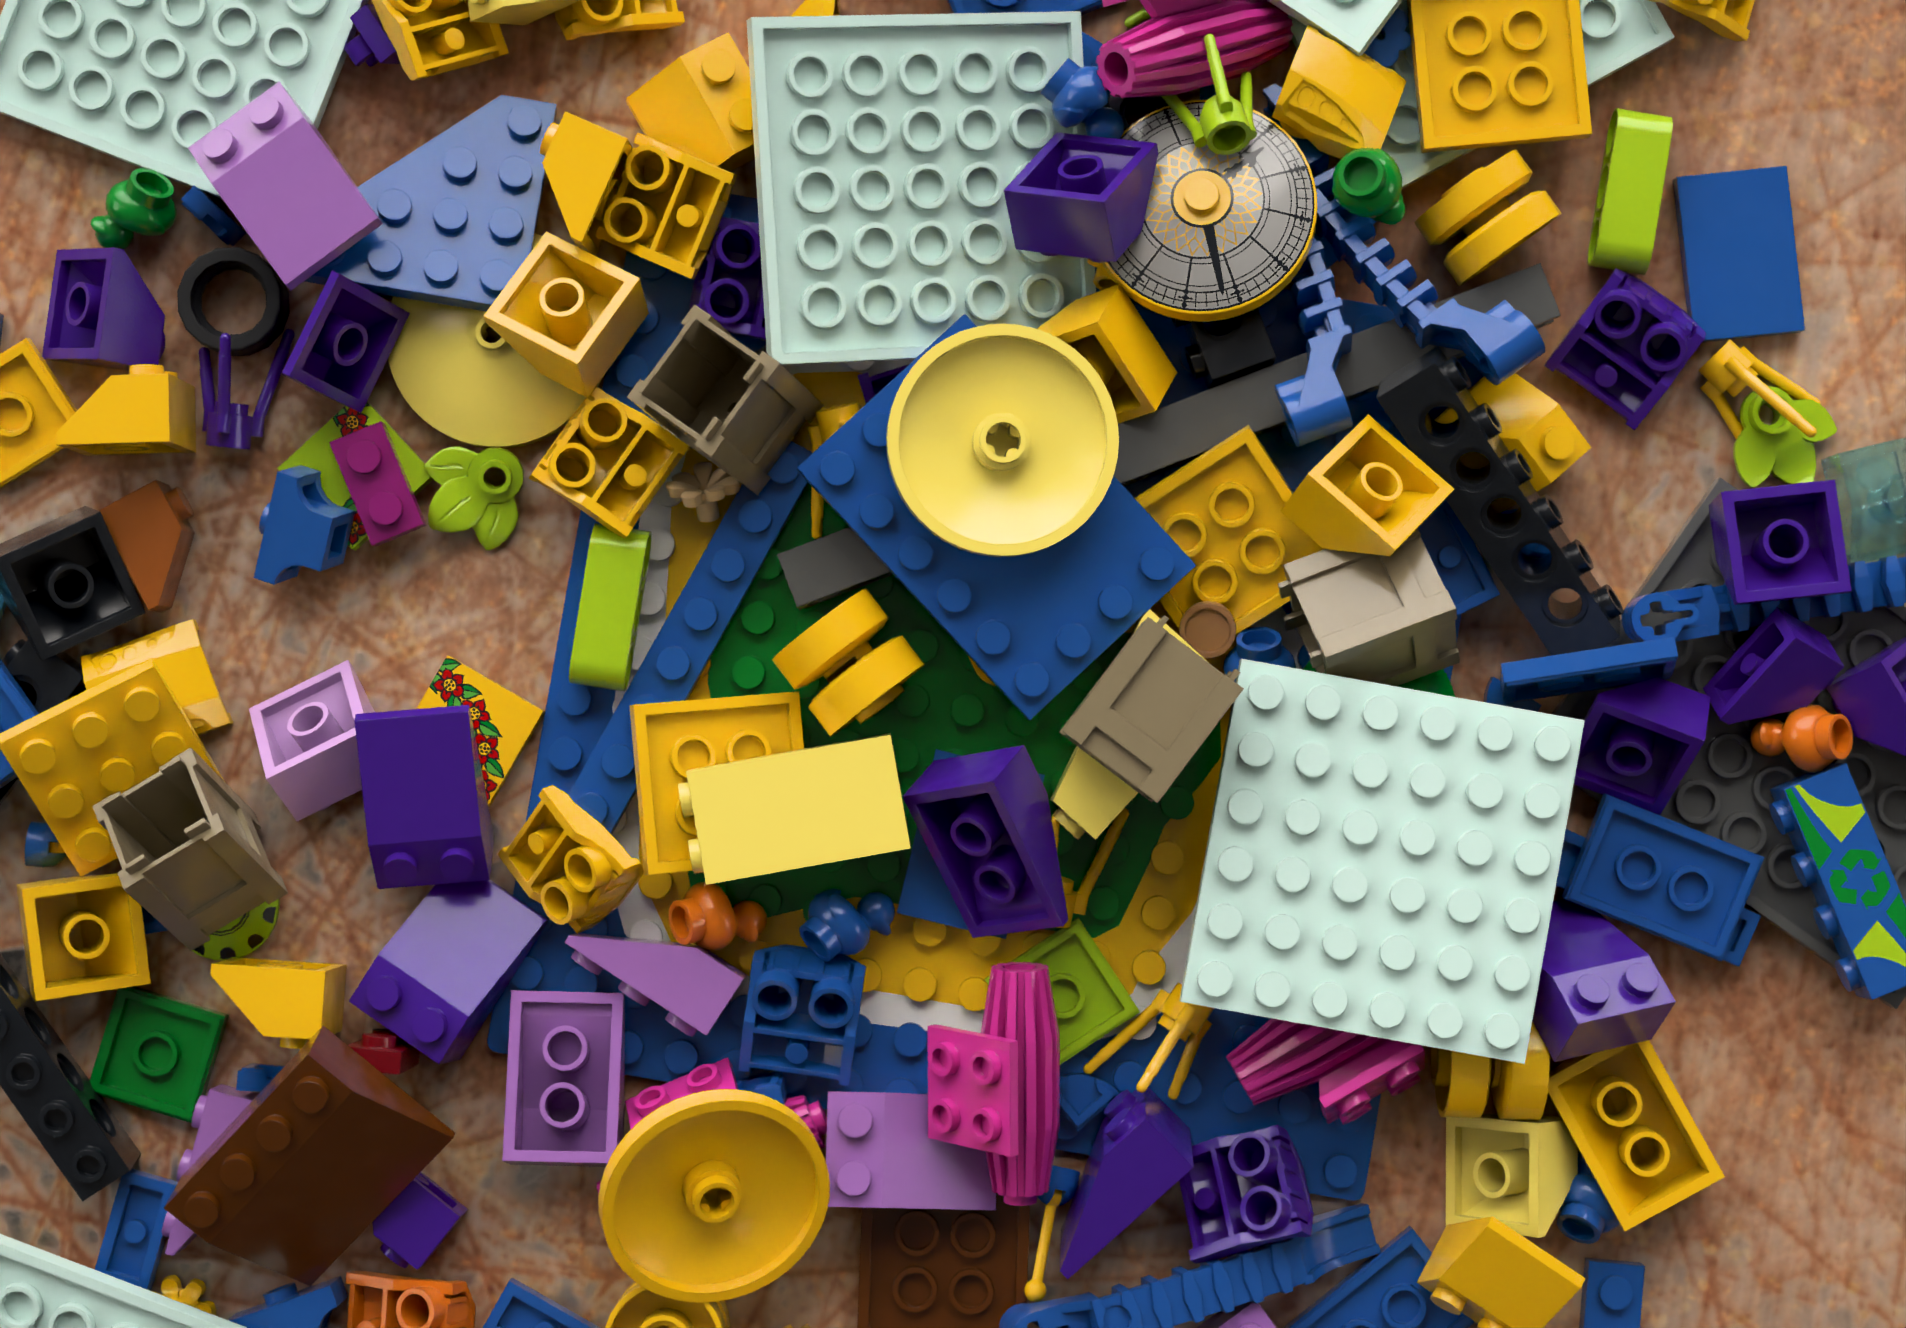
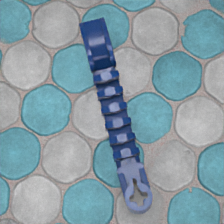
(1494, 340)
(1315, 402)
(1711, 609)
(1216, 1285)

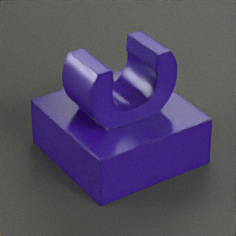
(372, 43)

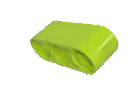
(1630, 191)
(610, 608)

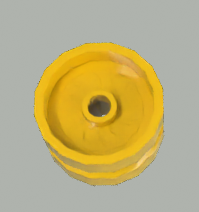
(1486, 216)

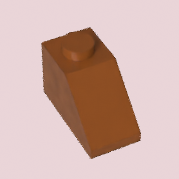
(152, 539)

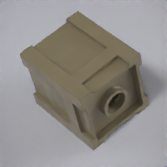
(725, 400)
(1372, 613)
(1151, 710)
(189, 849)

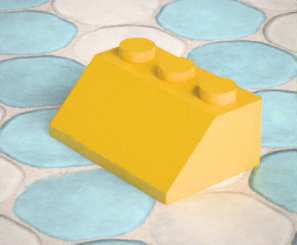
(1632, 1130)

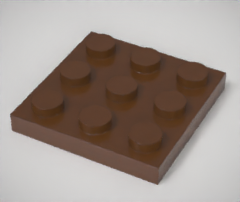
(942, 1266)

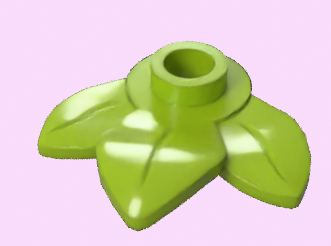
(1781, 445)
(468, 498)

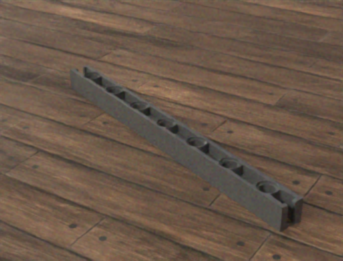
(1195, 425)

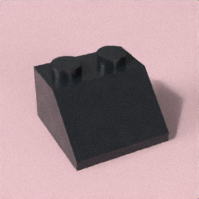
(66, 582)

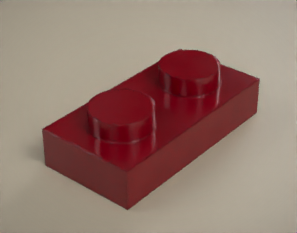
(386, 1051)

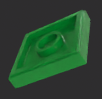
(157, 1052)

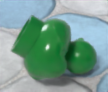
(1369, 185)
(138, 206)

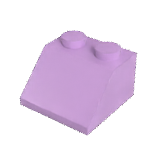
(311, 740)

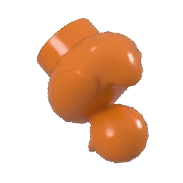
(1808, 736)
(710, 921)

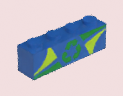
(1848, 877)

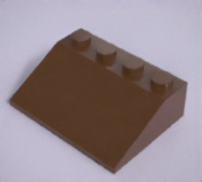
(308, 1162)

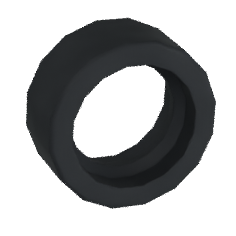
(219, 261)

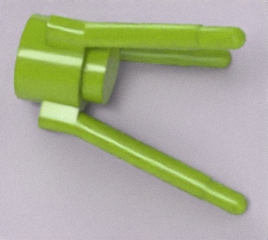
(1224, 121)

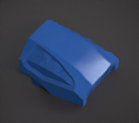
(802, 1013)

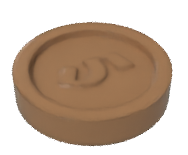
(1208, 628)

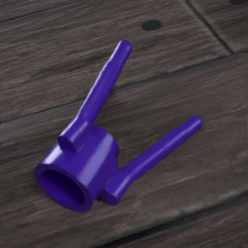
(228, 422)

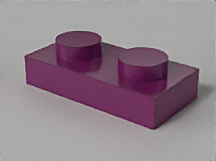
(378, 484)

